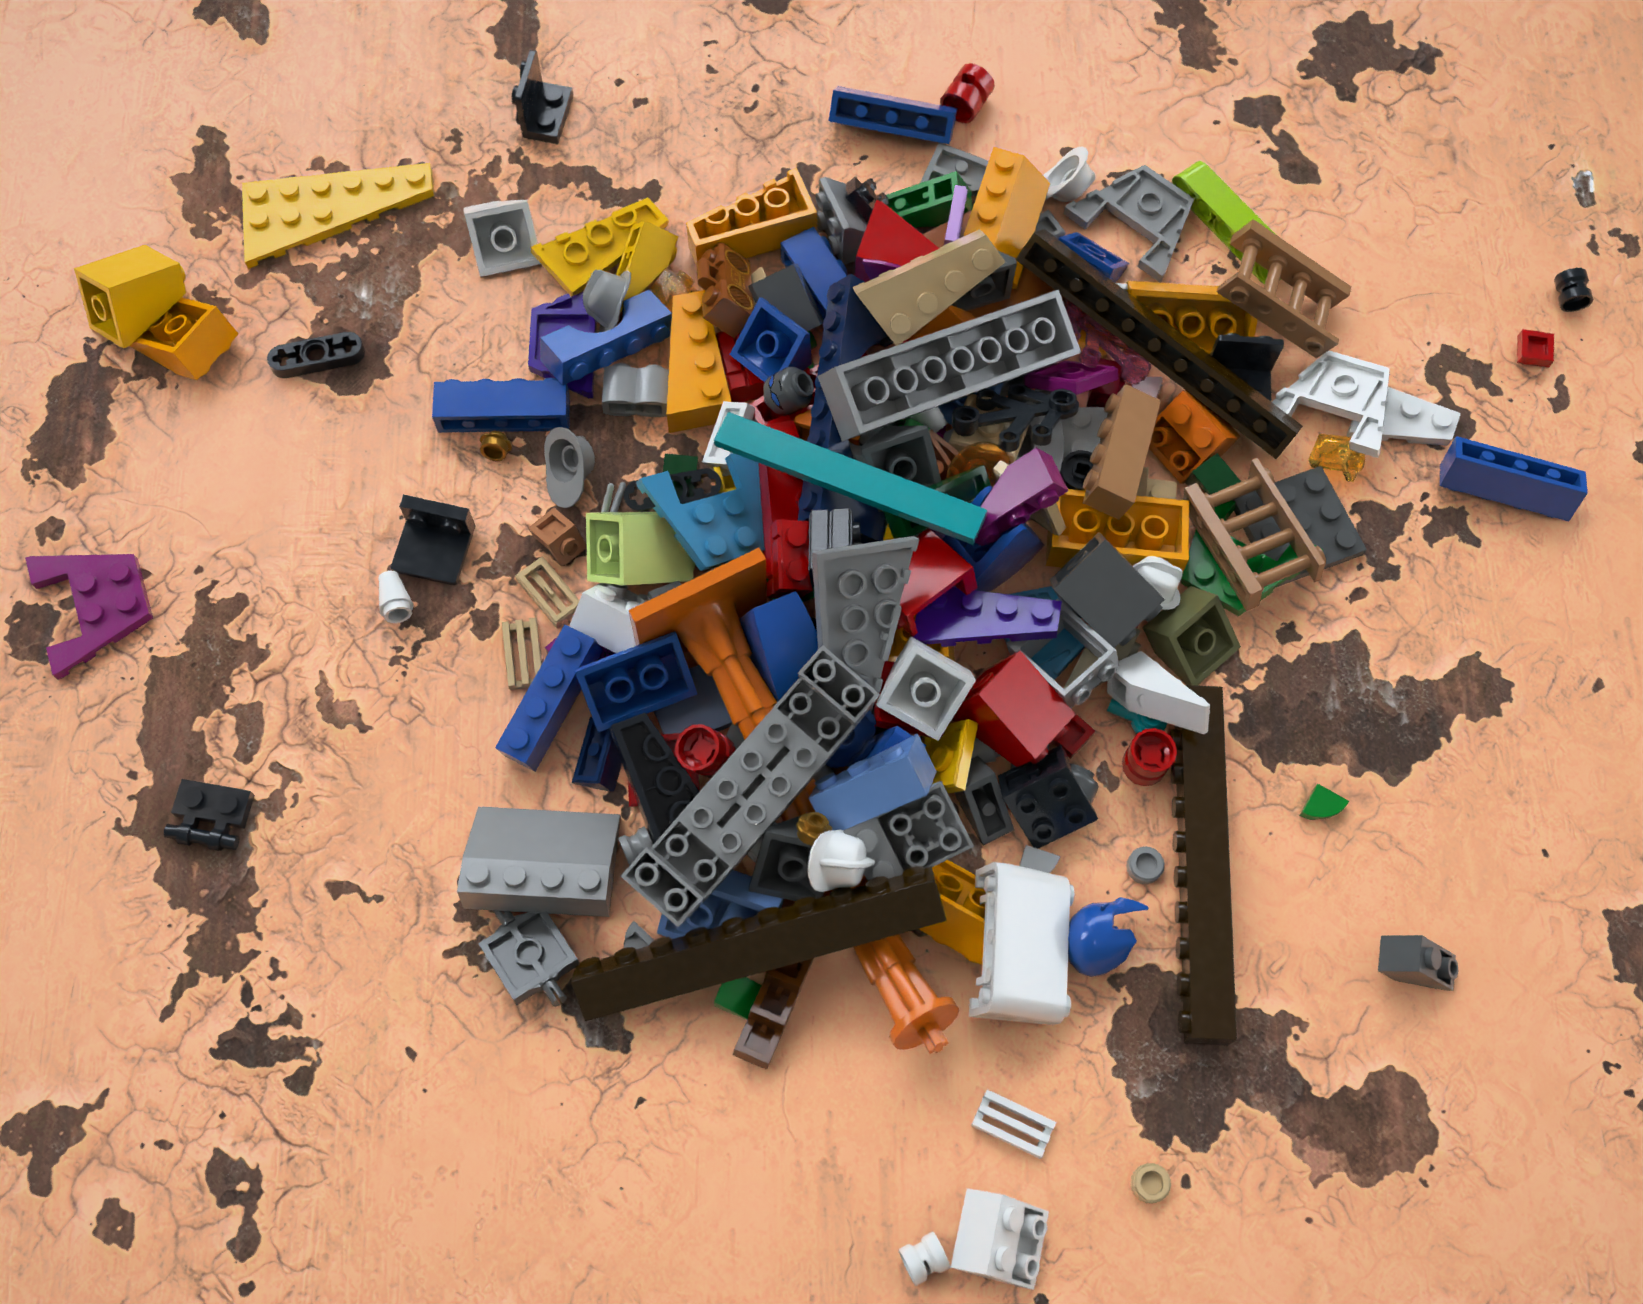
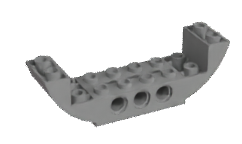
(752, 788)

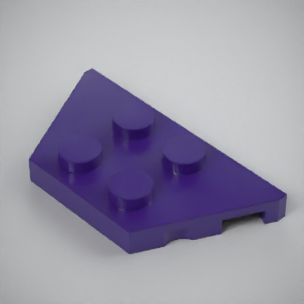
(552, 317)

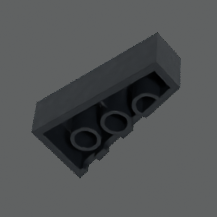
(653, 772)

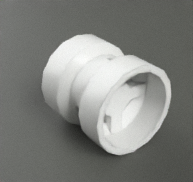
(924, 1258)

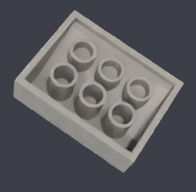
(540, 861)

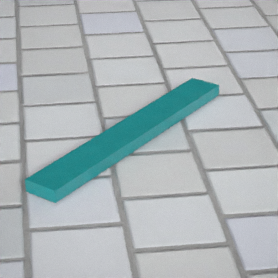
(851, 478)

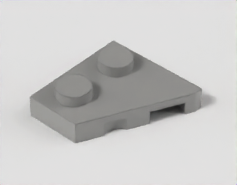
(949, 159)

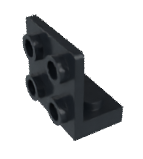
(539, 104)
(1249, 358)
(433, 540)
(1046, 798)

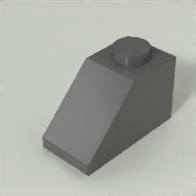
(984, 803)

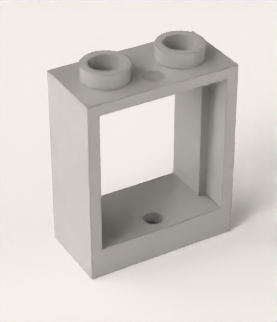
(1099, 671)

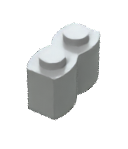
(635, 391)

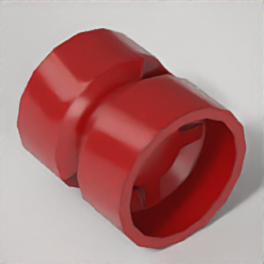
(968, 92)
(703, 749)
(1149, 757)

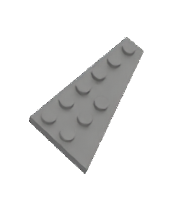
(860, 600)

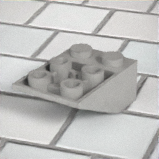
(913, 835)

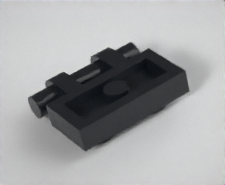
(210, 804)

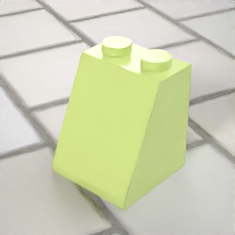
(634, 549)

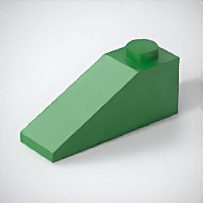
(928, 202)

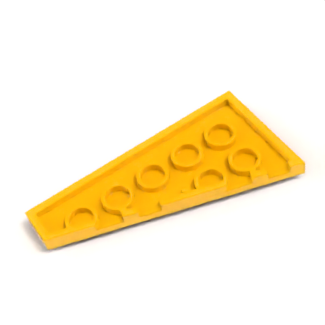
(318, 206)

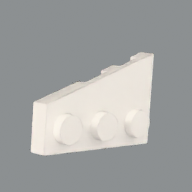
(1415, 420)

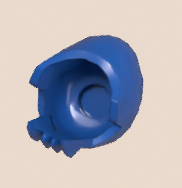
(1094, 940)

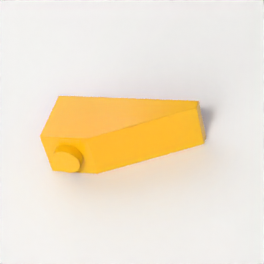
(646, 256)

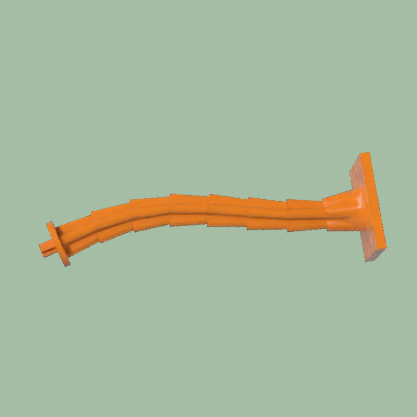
(708, 626)

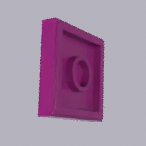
(1071, 376)

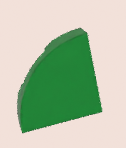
(1323, 804)

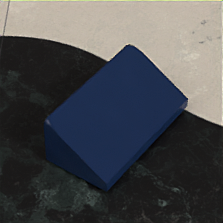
(598, 760)

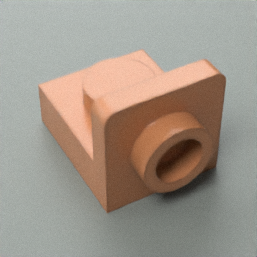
(558, 536)

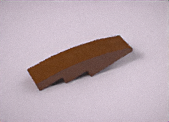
(771, 1013)

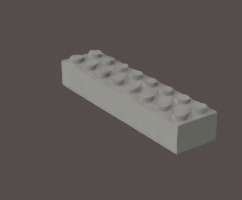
(948, 365)

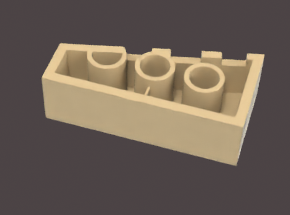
(922, 289)

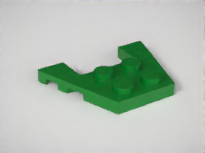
(1206, 574)

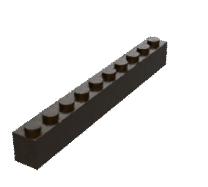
(1159, 343)
(1204, 880)
(758, 943)

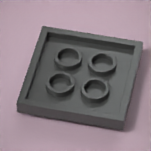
(1319, 513)

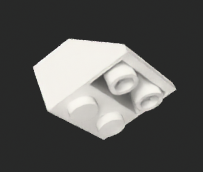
(605, 615)
(1000, 1238)

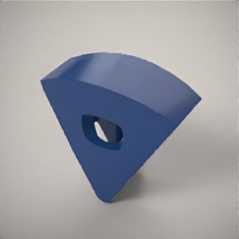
(1002, 559)
(780, 641)

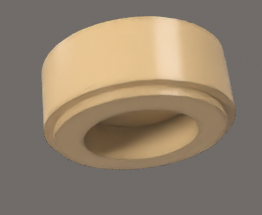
(1150, 1183)

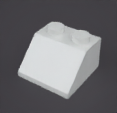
(925, 688)

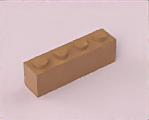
(1121, 452)

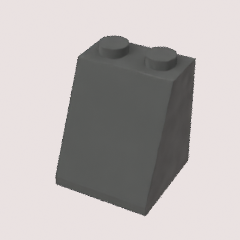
(1107, 591)

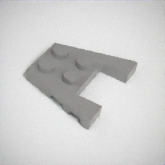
(1145, 204)

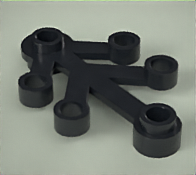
(1057, 406)

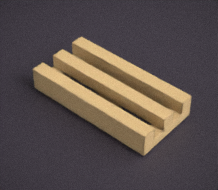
(565, 612)
(519, 627)

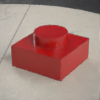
(1535, 348)
(1076, 736)

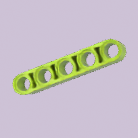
(1218, 206)

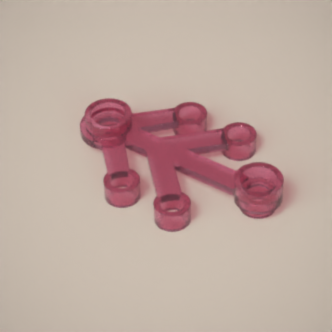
(1133, 365)

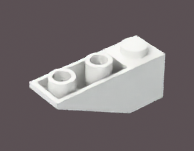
(1155, 693)

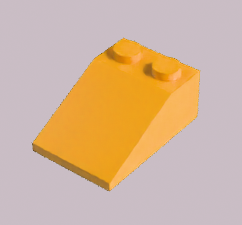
(187, 338)

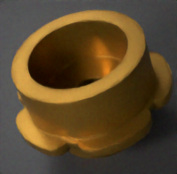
(495, 446)
(811, 826)

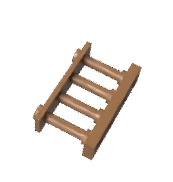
(1297, 270)
(1234, 558)

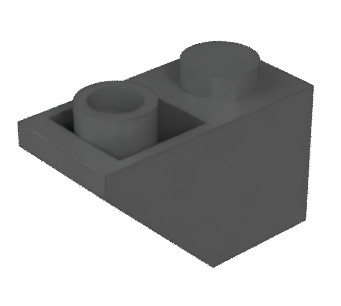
(1417, 961)

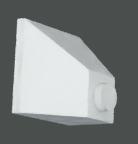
(501, 235)

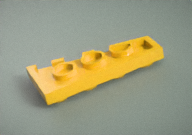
(595, 247)

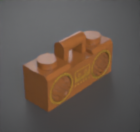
(726, 280)

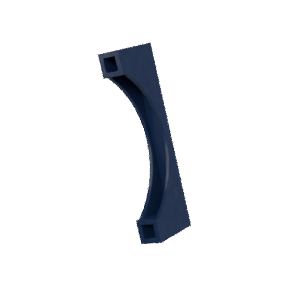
(846, 337)

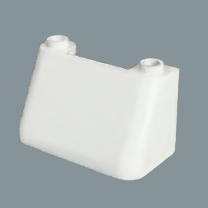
(1023, 945)

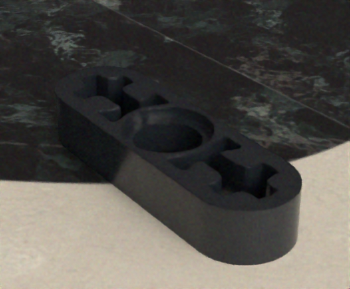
(304, 347)
(696, 479)

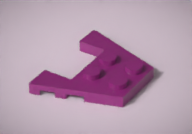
(107, 600)

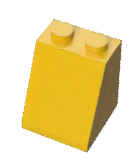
(129, 292)

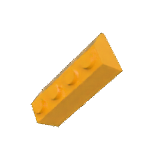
(1009, 203)
(1194, 310)
(1147, 529)
(963, 912)

